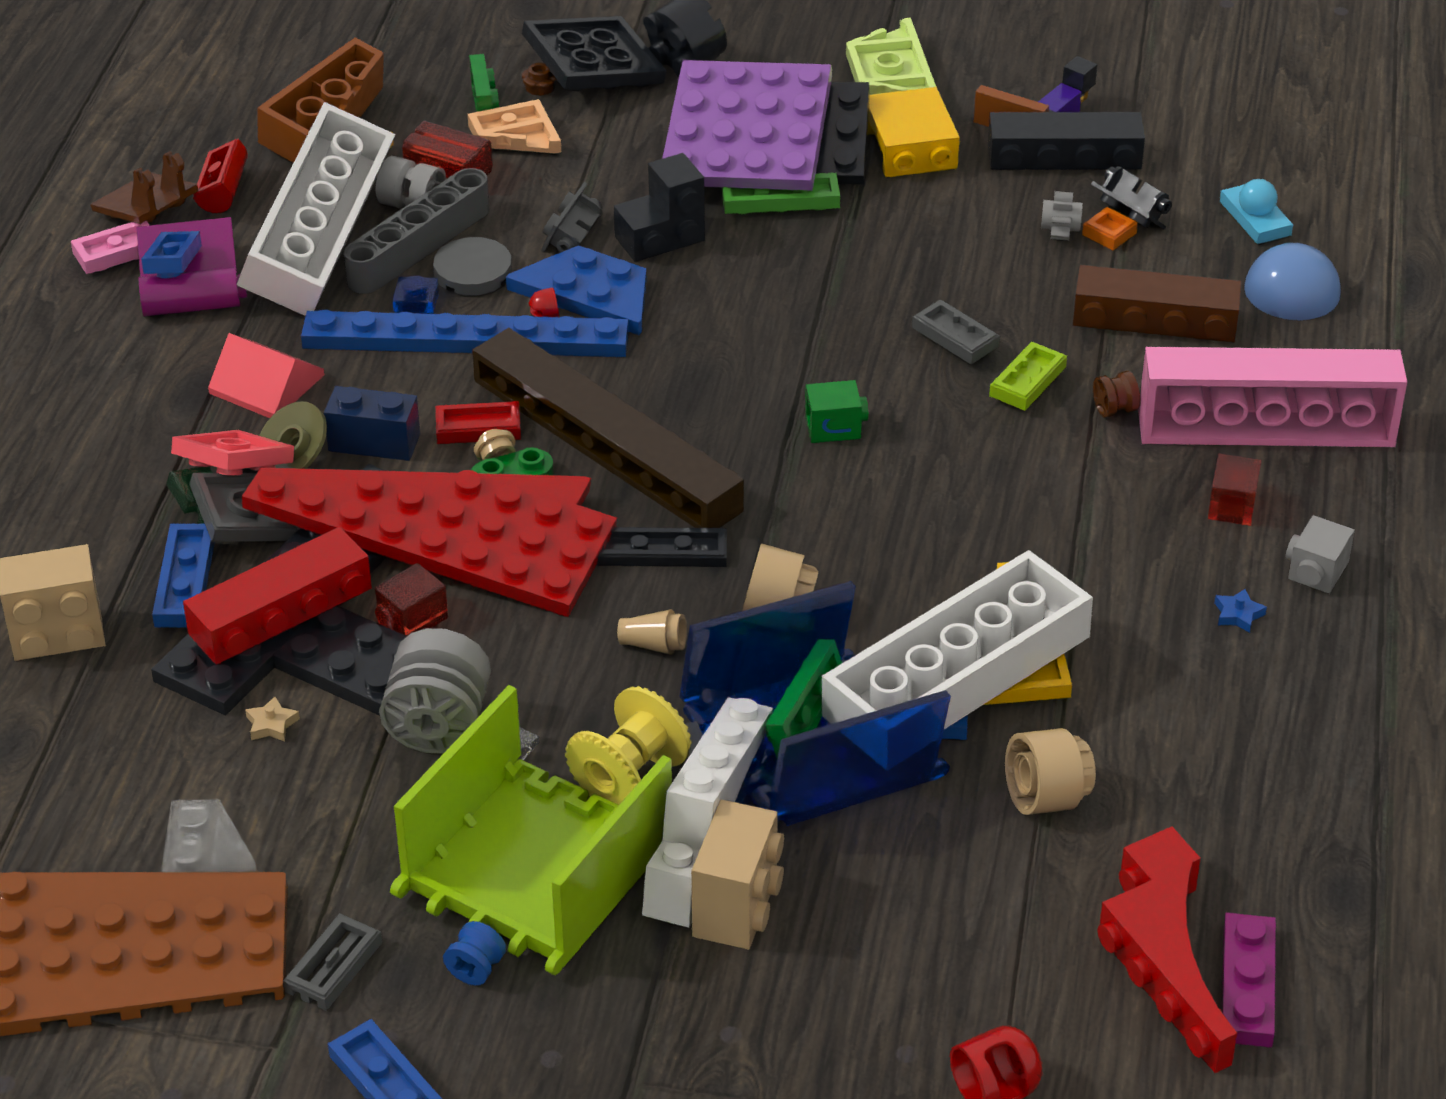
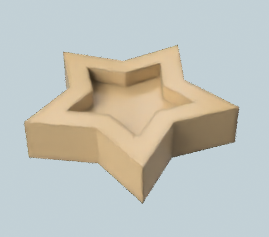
(271, 720)

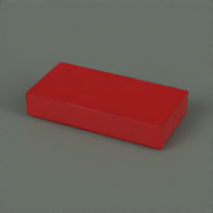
(469, 421)

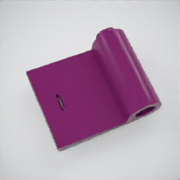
(206, 282)

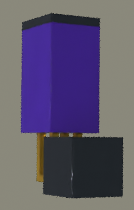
(1078, 78)

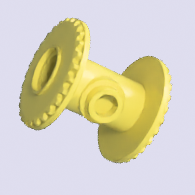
(645, 733)

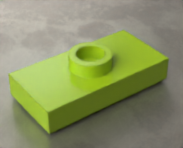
(1028, 376)

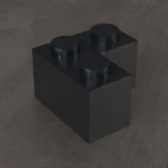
(666, 217)

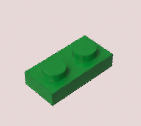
(483, 84)

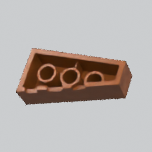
(344, 80)

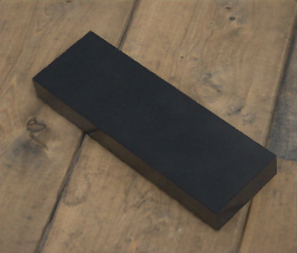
(665, 547)

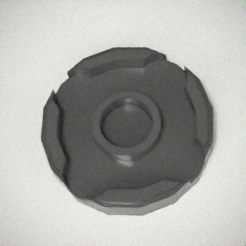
(472, 265)

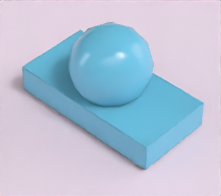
(1256, 210)

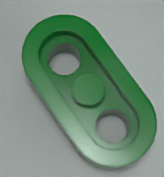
(523, 462)

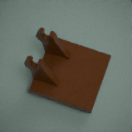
(148, 193)

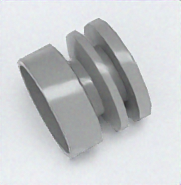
(434, 689)

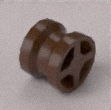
(1116, 394)

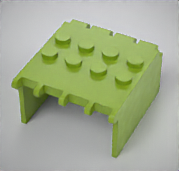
(520, 849)

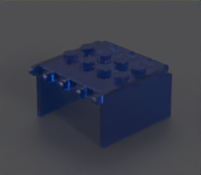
(836, 764)

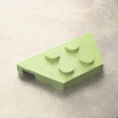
(890, 60)

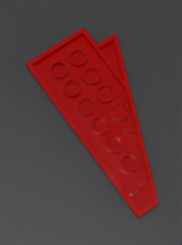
(486, 530)

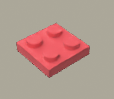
(232, 451)

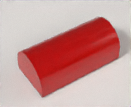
(221, 177)

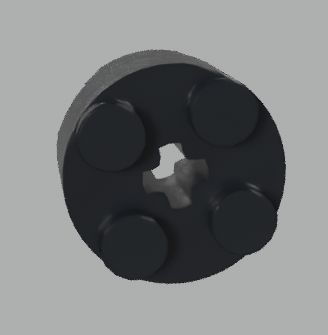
(684, 32)

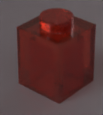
(1234, 489)
(411, 601)

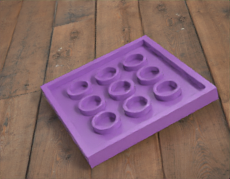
(750, 122)

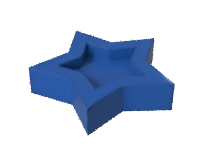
(1239, 610)

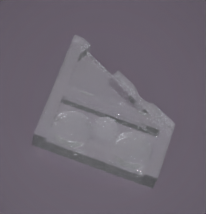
(204, 839)

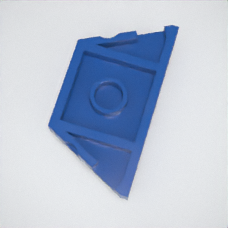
(587, 284)

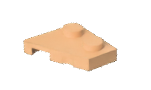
(517, 128)

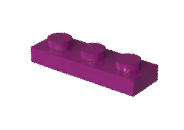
(1249, 977)

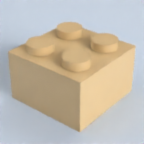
(51, 602)
(736, 874)

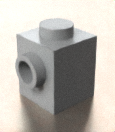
(1320, 553)

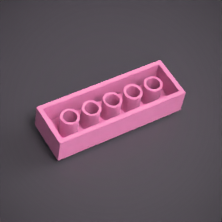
(1271, 396)

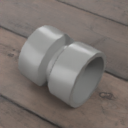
(403, 181)

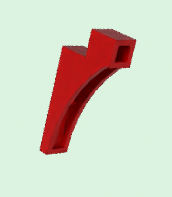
(1152, 941)

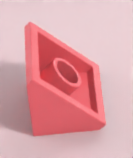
(260, 376)

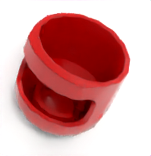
(997, 1065)

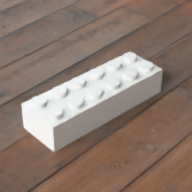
(315, 210)
(967, 645)

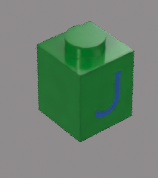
(834, 411)

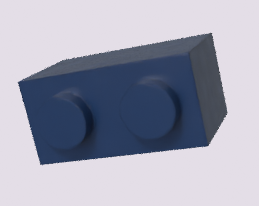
(372, 423)

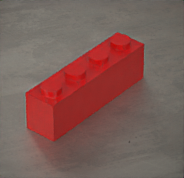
(277, 595)

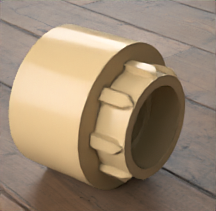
(778, 576)
(1048, 770)

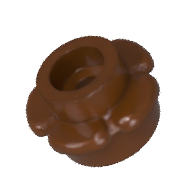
(538, 79)

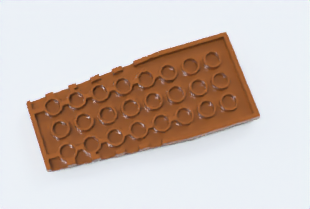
(136, 943)

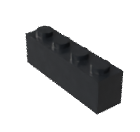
(1065, 140)

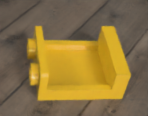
(913, 131)

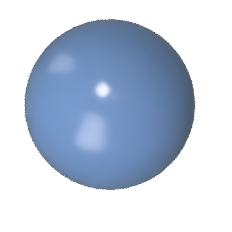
(1293, 282)

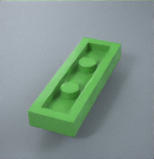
(750, 200)

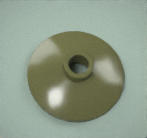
(300, 426)

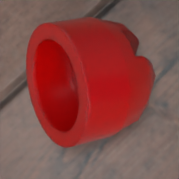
(544, 303)

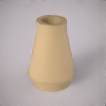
(654, 631)

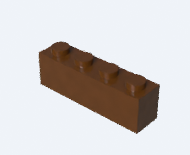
(1157, 303)

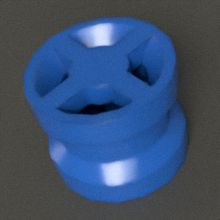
(474, 953)

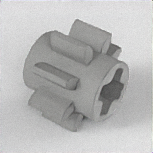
(1061, 215)

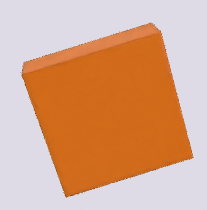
(1110, 228)

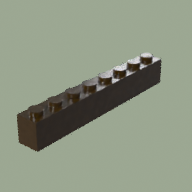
(609, 431)

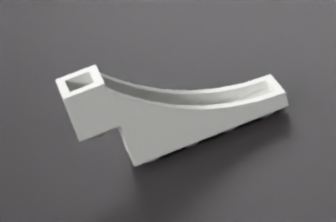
(709, 774)

